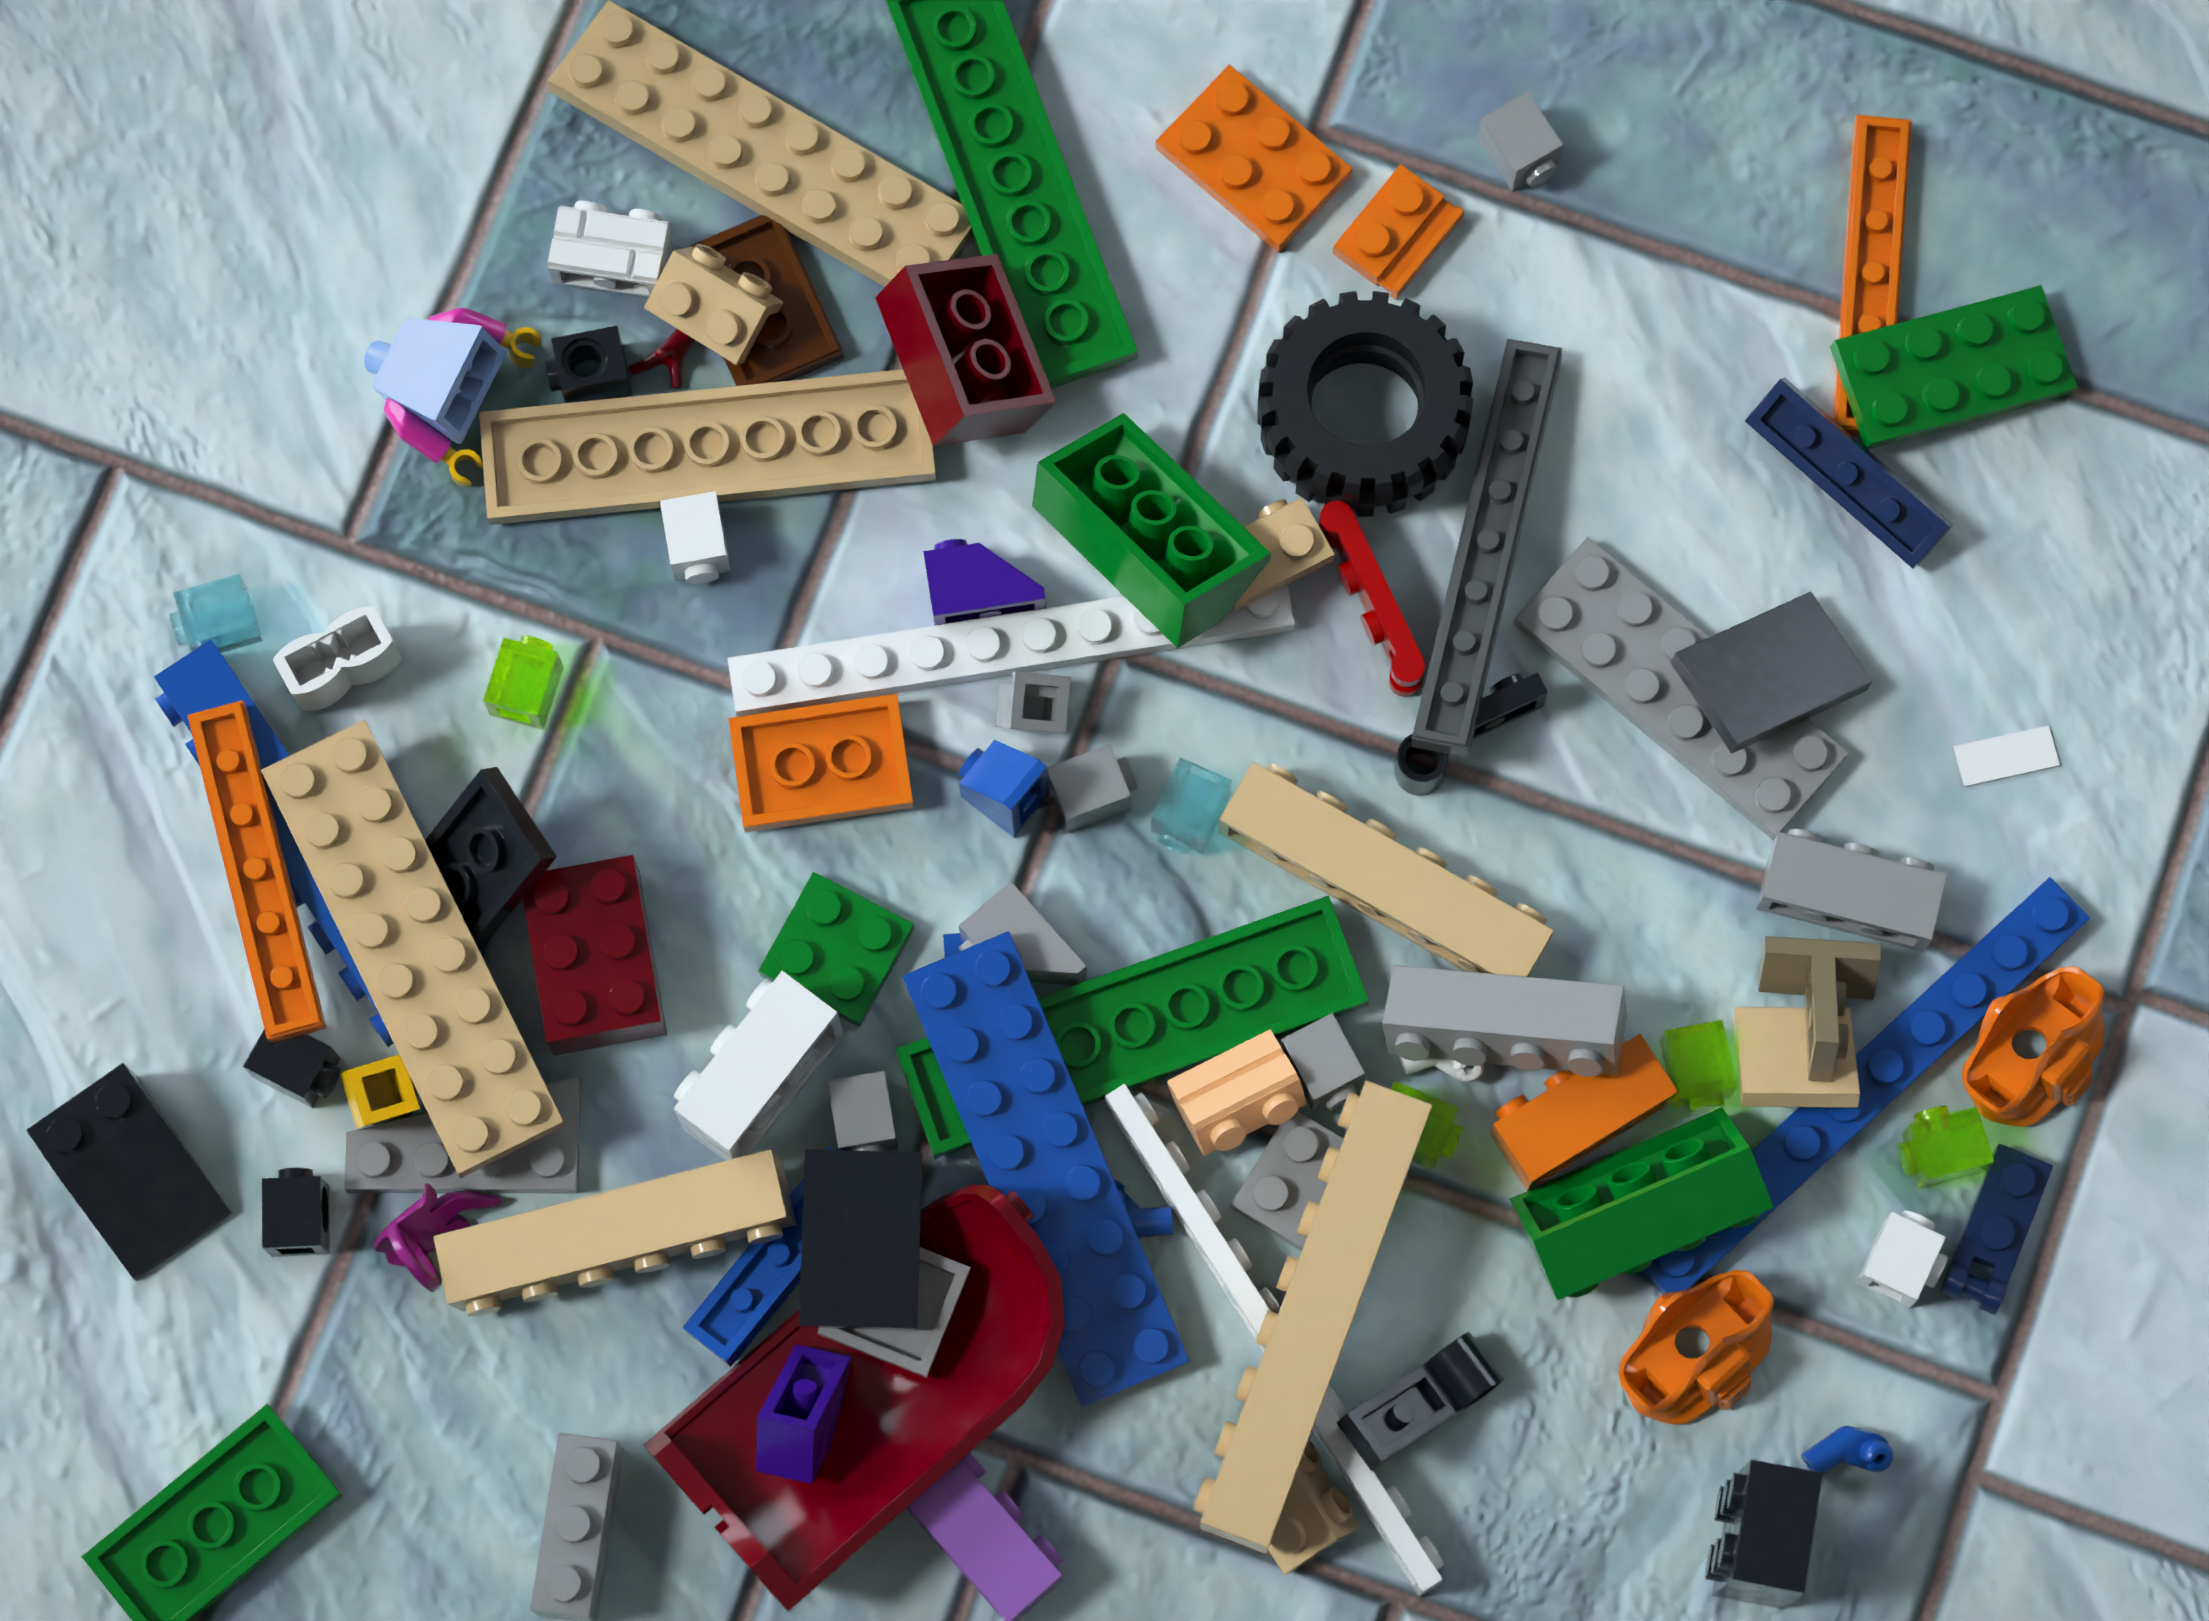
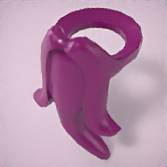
(411, 1234)

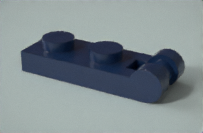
(1997, 1227)

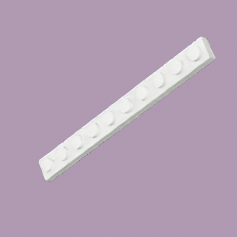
(974, 651)
(1229, 1267)

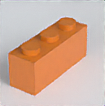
(1580, 1114)

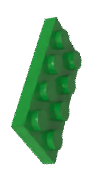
(1953, 367)
(213, 1523)

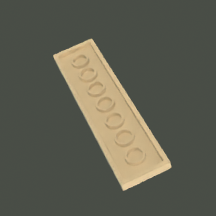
(757, 148)
(703, 441)
(413, 948)

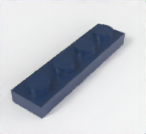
(1848, 472)

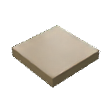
(1775, 1065)

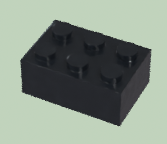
(1765, 1534)

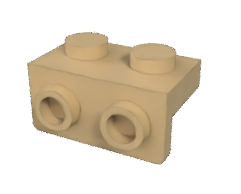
(712, 301)
(1294, 545)
(1312, 1515)

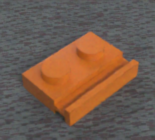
(1398, 231)

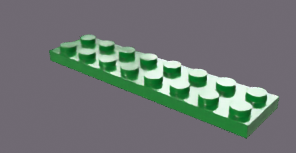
(1014, 180)
(1173, 1011)

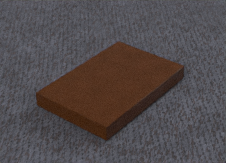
(799, 334)

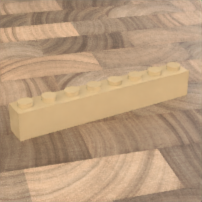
(1314, 1317)

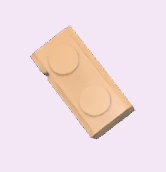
(1237, 1093)

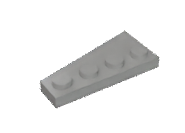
(409, 1153)

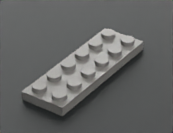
(1621, 646)

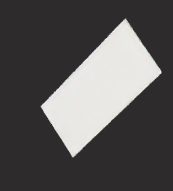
(2006, 755)

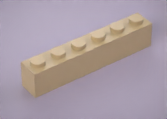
(1382, 877)
(615, 1232)

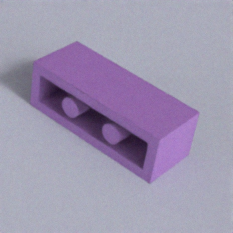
(986, 1541)

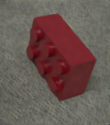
(965, 349)
(594, 956)

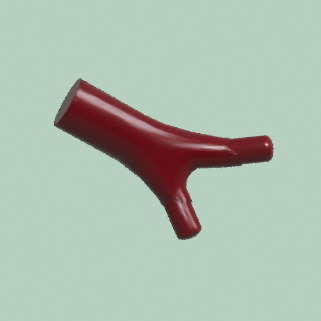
(669, 353)

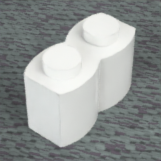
(326, 664)

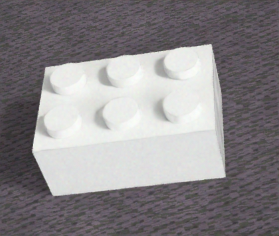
(757, 1068)

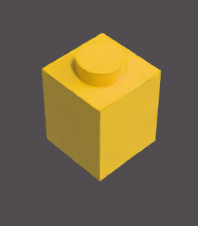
(379, 1091)

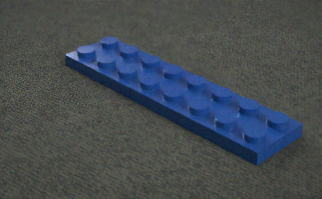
(1043, 1148)

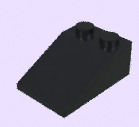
(129, 1171)

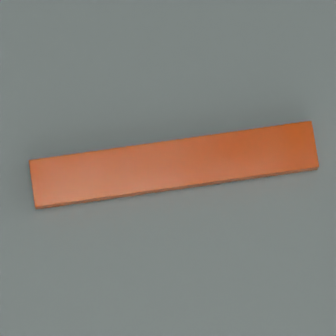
(1872, 236)
(256, 872)

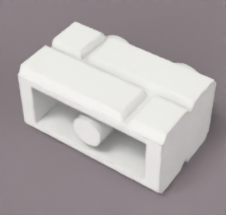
(609, 249)

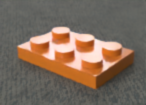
(1253, 158)
(820, 763)

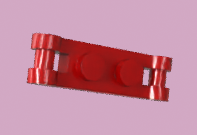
(1383, 618)

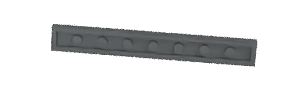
(1487, 548)

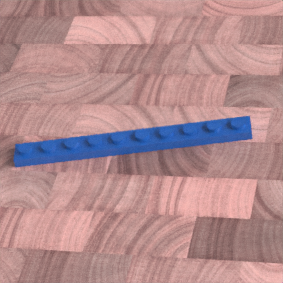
(1893, 1063)

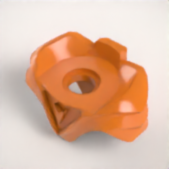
(2022, 1091)
(1676, 1389)

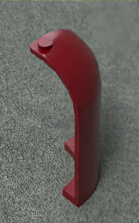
(892, 1425)

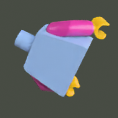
(440, 376)

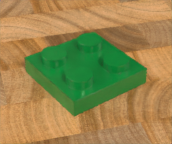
(838, 947)

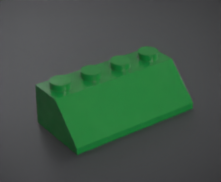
(1148, 528)
(1642, 1204)

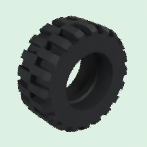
(1379, 336)

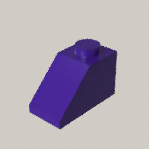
(976, 583)
(801, 1414)

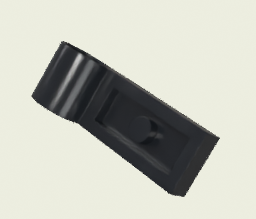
(1509, 701)
(1420, 1401)

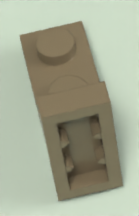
(1826, 976)

